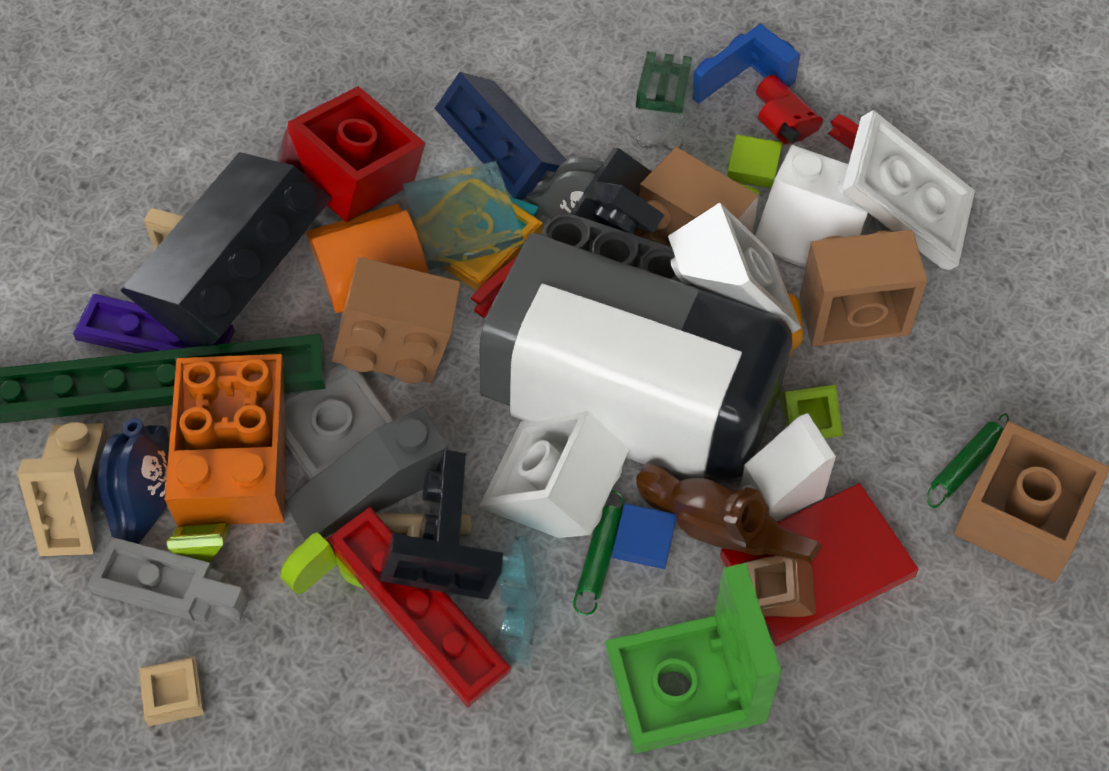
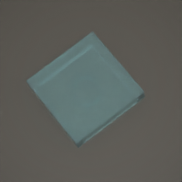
(463, 215)

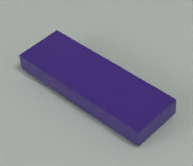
(128, 327)

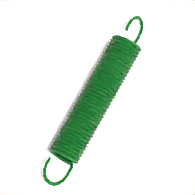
(968, 459)
(599, 553)

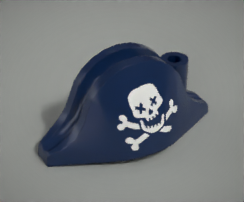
(134, 479)

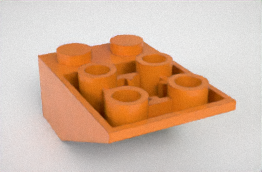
(227, 441)

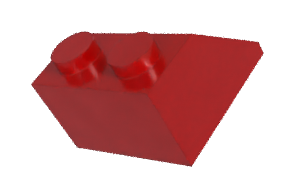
(355, 151)

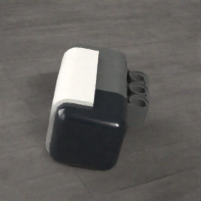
(614, 332)

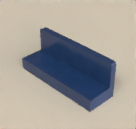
(498, 132)

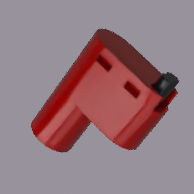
(786, 112)

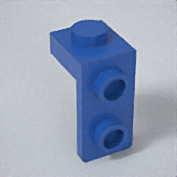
(755, 49)

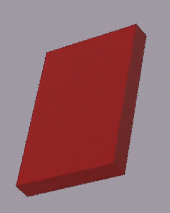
(855, 562)

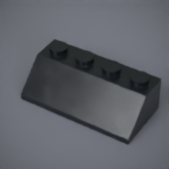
(225, 247)

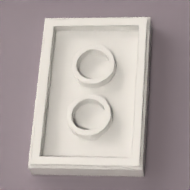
(908, 190)

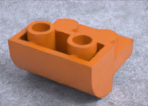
(378, 235)

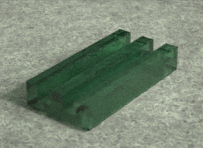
(666, 68)

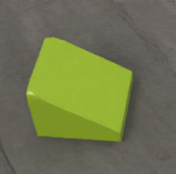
(819, 403)

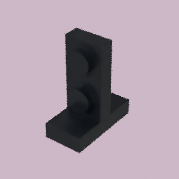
(614, 196)
(435, 557)

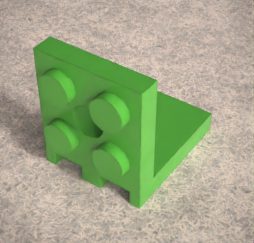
(723, 658)

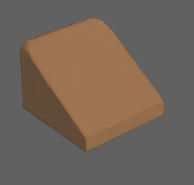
(783, 586)

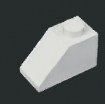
(791, 469)

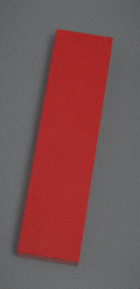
(424, 616)

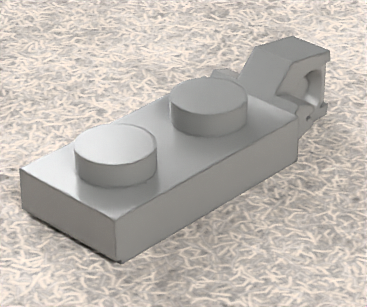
(164, 582)

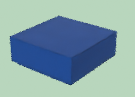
(644, 536)

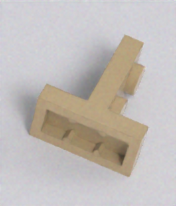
(62, 487)

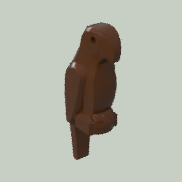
(722, 515)

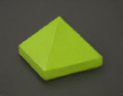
(199, 540)

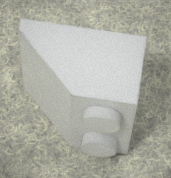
(808, 206)
(729, 261)
(557, 475)

